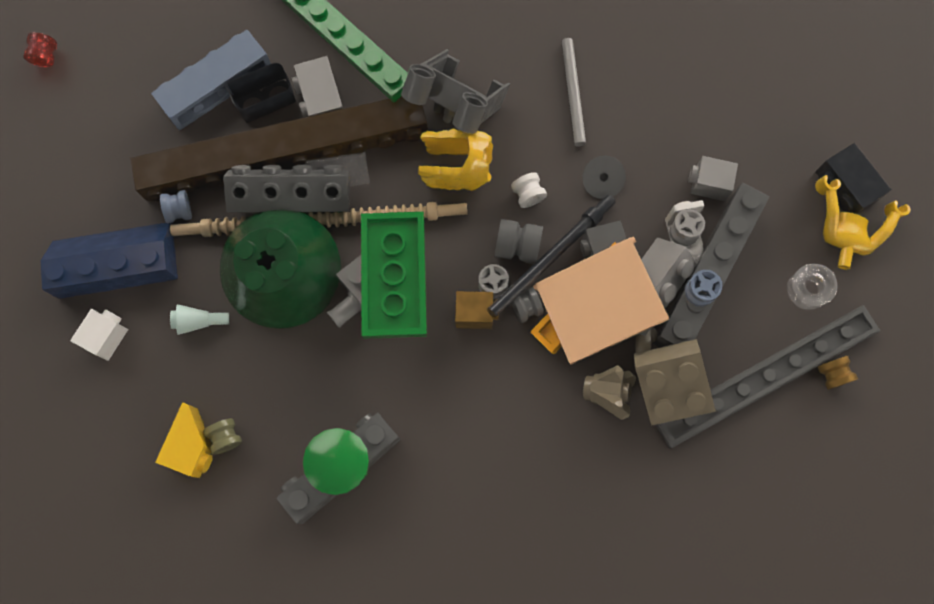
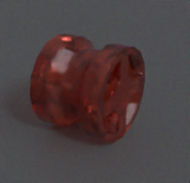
(40, 49)

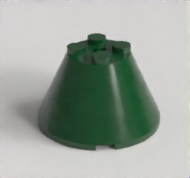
(280, 268)

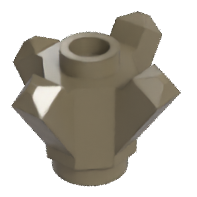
(610, 390)

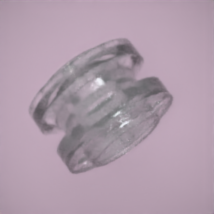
(822, 277)

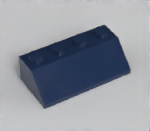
(109, 261)

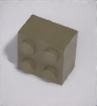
(674, 382)

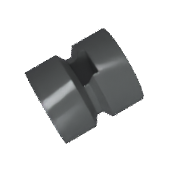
(518, 241)

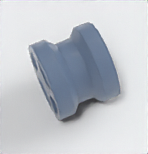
(175, 206)
(708, 282)

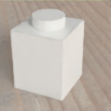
(100, 333)

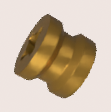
(837, 372)

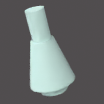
(188, 319)

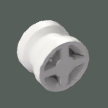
(528, 190)

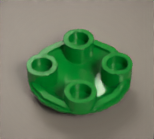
(335, 461)

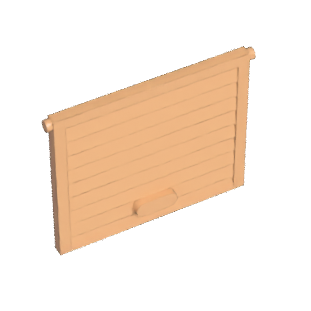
(601, 301)

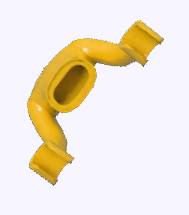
(849, 229)

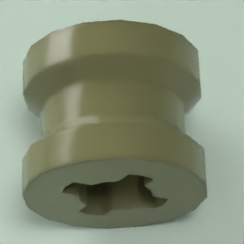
(222, 436)

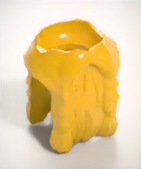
(456, 142)

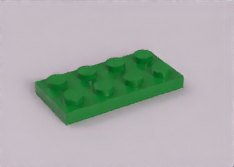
(393, 275)

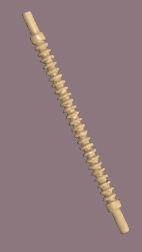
(208, 227)

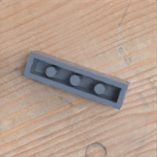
(203, 84)

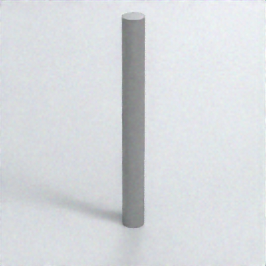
(573, 92)

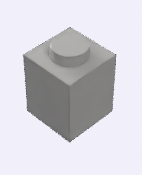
(713, 178)

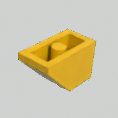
(186, 445)

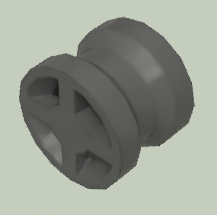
(527, 305)

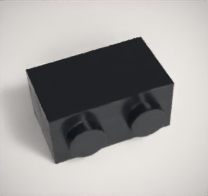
(859, 180)

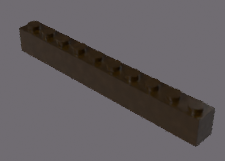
(281, 144)

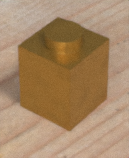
(472, 310)

